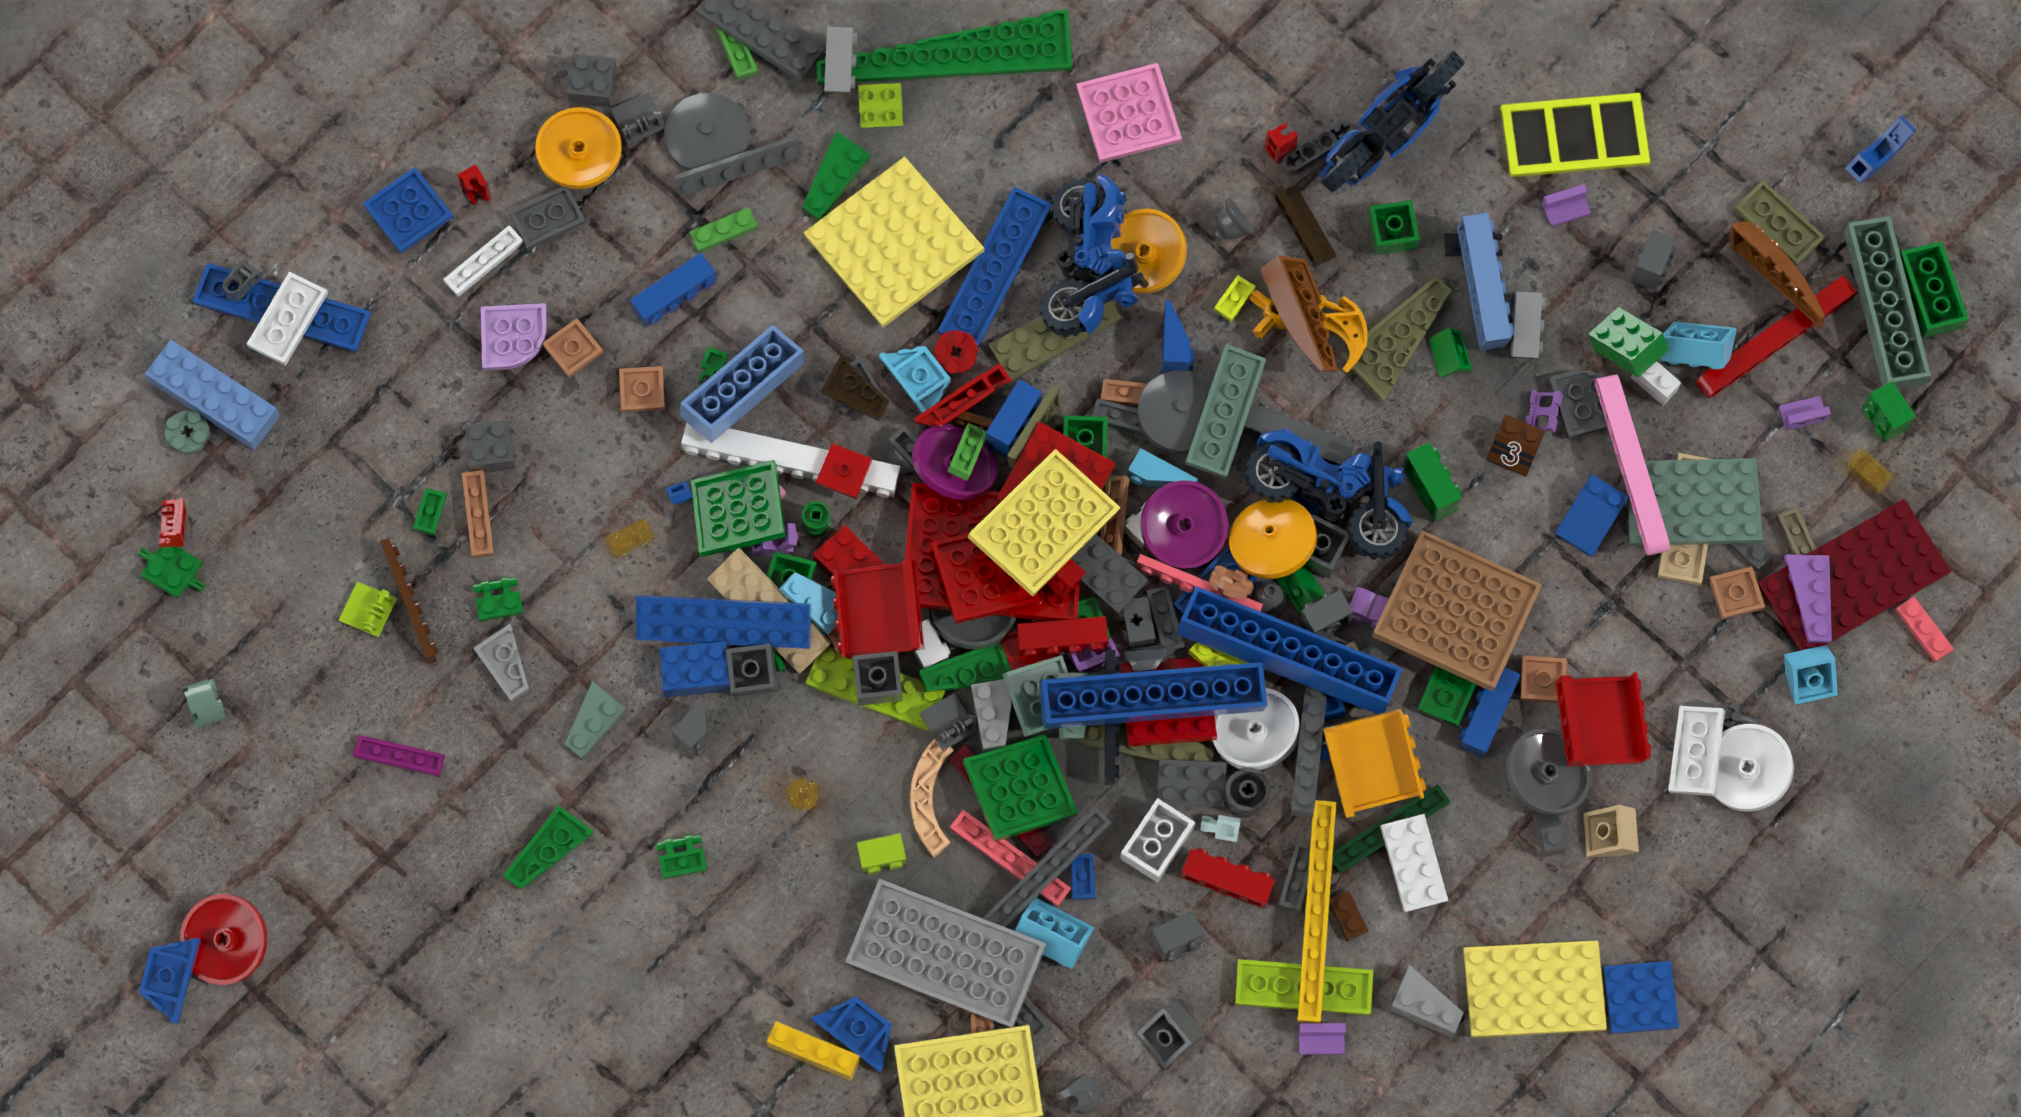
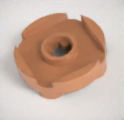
(1232, 582)

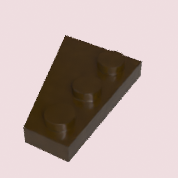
(854, 391)

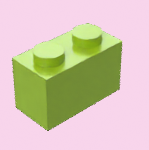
(881, 854)

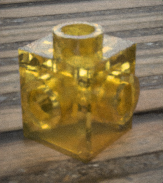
(804, 785)

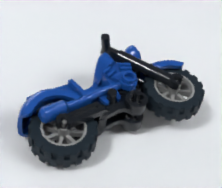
(1091, 227)
(1304, 474)

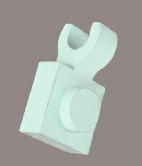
(1225, 828)

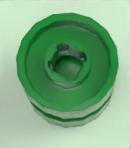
(816, 519)

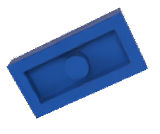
(1083, 877)

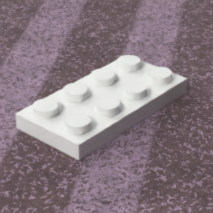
(287, 318)
(1696, 750)
(1414, 863)

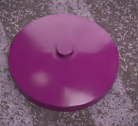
(933, 456)
(1184, 524)

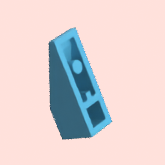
(1155, 472)

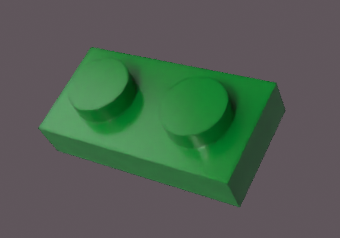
(430, 511)

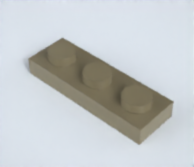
(1796, 532)

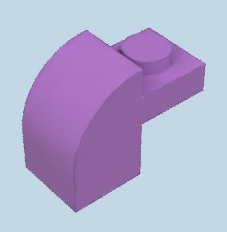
(781, 545)

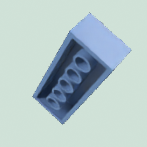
(1484, 281)
(741, 383)
(212, 394)

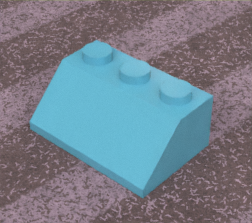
(1699, 344)
(1061, 932)

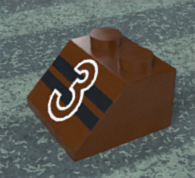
(1515, 445)

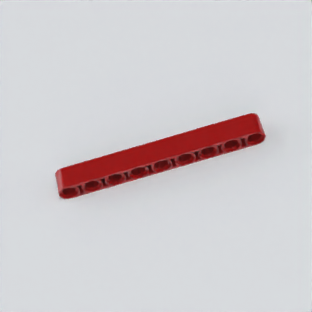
(1774, 339)

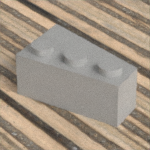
(840, 60)
(1527, 324)
(992, 710)
(1425, 1004)

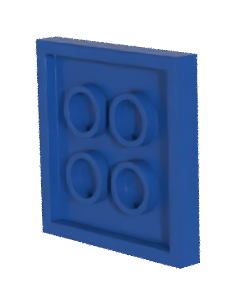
(408, 210)
(1640, 997)

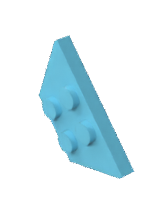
(918, 375)

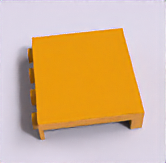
(1374, 761)

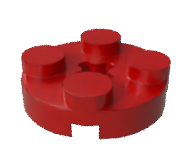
(968, 353)

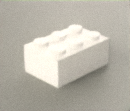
(1157, 840)

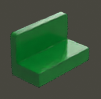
(1450, 352)
(1301, 588)

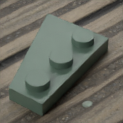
(593, 721)

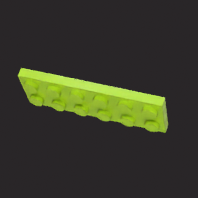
(837, 677)
(1278, 987)

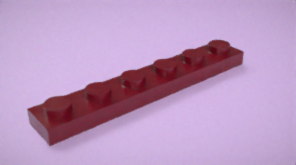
(1035, 840)

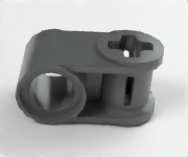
(242, 276)

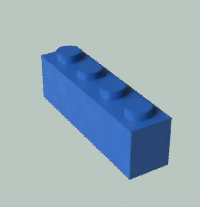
(673, 290)
(1488, 714)

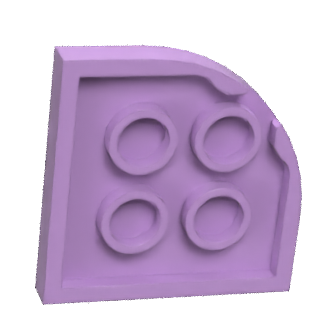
(512, 334)

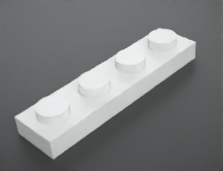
(483, 261)

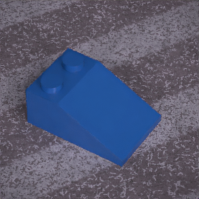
(1176, 344)
(1592, 515)

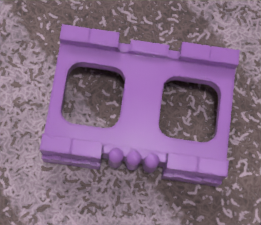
(1551, 412)

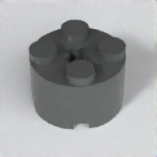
(1235, 795)

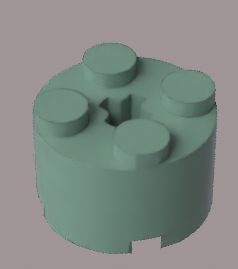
(203, 704)

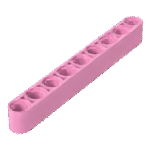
(1632, 465)

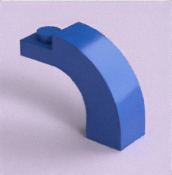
(1882, 151)

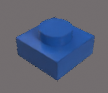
(679, 492)
(1334, 708)

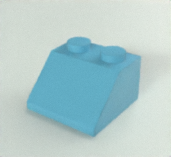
(1811, 674)

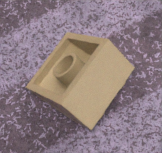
(1611, 832)

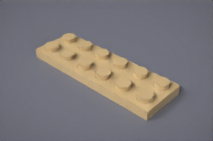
(1684, 562)
(742, 580)

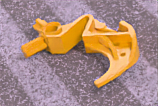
(1344, 324)

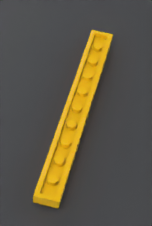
(1316, 912)

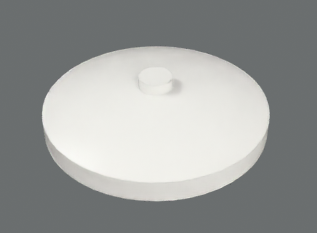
(1259, 737)
(1752, 768)

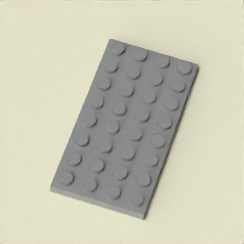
(946, 953)

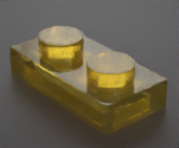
(1870, 470)
(630, 538)

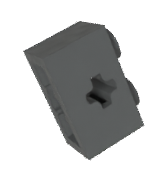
(1141, 635)

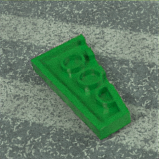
(836, 172)
(966, 670)
(550, 844)

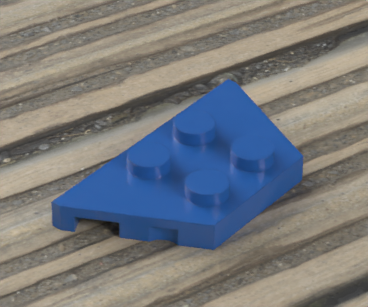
(169, 975)
(858, 1030)

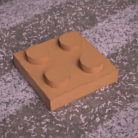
(572, 348)
(642, 389)
(1737, 593)
(1539, 678)

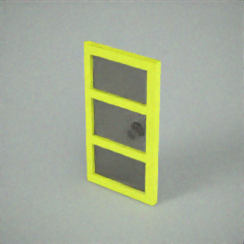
(1575, 134)

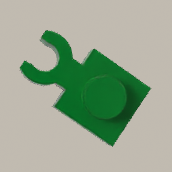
(712, 363)

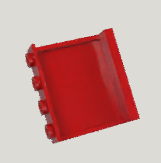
(878, 609)
(1602, 720)

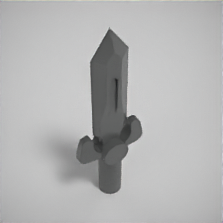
(1735, 716)

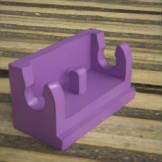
(1089, 661)

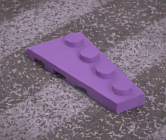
(1812, 589)

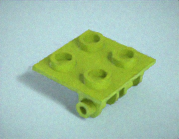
(880, 105)
(368, 609)

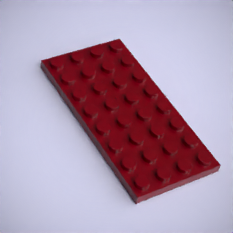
(1869, 573)

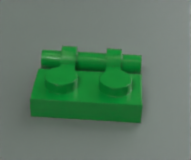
(498, 605)
(683, 862)

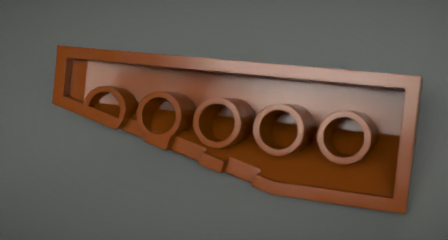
(1775, 267)
(1298, 306)

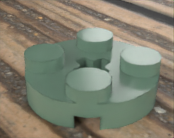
(197, 438)

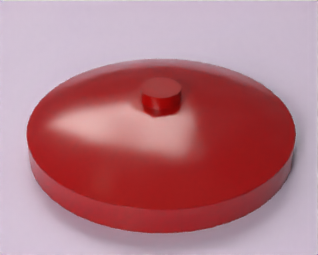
(230, 936)

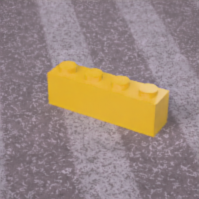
(813, 1051)

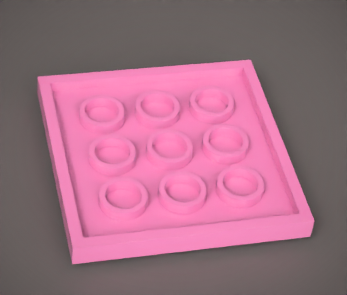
(1128, 112)

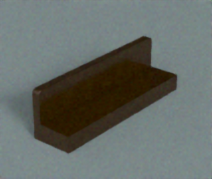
(1304, 225)

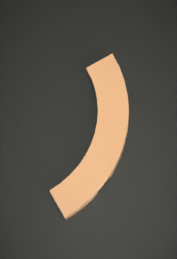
(921, 798)

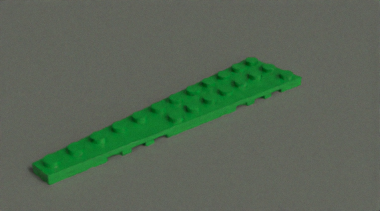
(1006, 48)

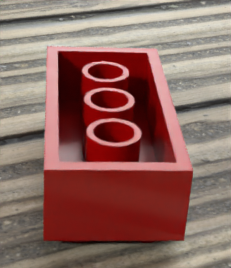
(844, 552)

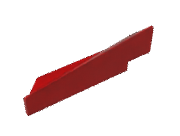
(964, 398)

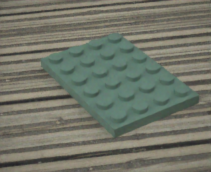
(1705, 501)

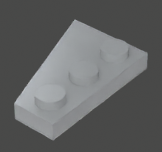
(504, 663)

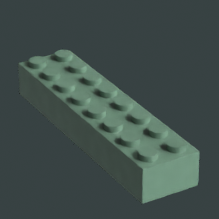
(1887, 302)

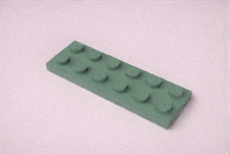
(1225, 411)

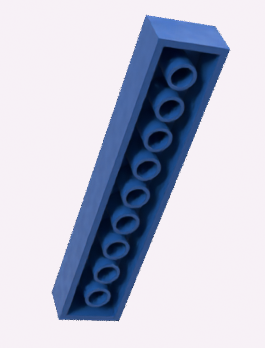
(1289, 651)
(1152, 695)

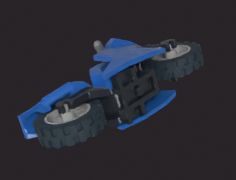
(1361, 152)

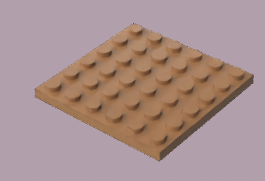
(1457, 610)

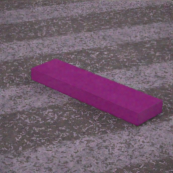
(399, 756)

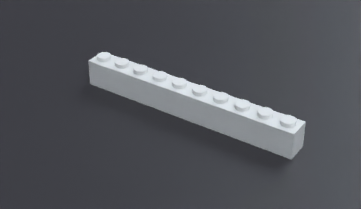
(789, 457)

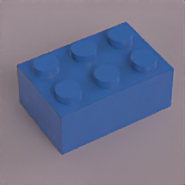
(1013, 418)
(694, 669)

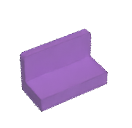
(1566, 205)
(1804, 413)
(1322, 1038)

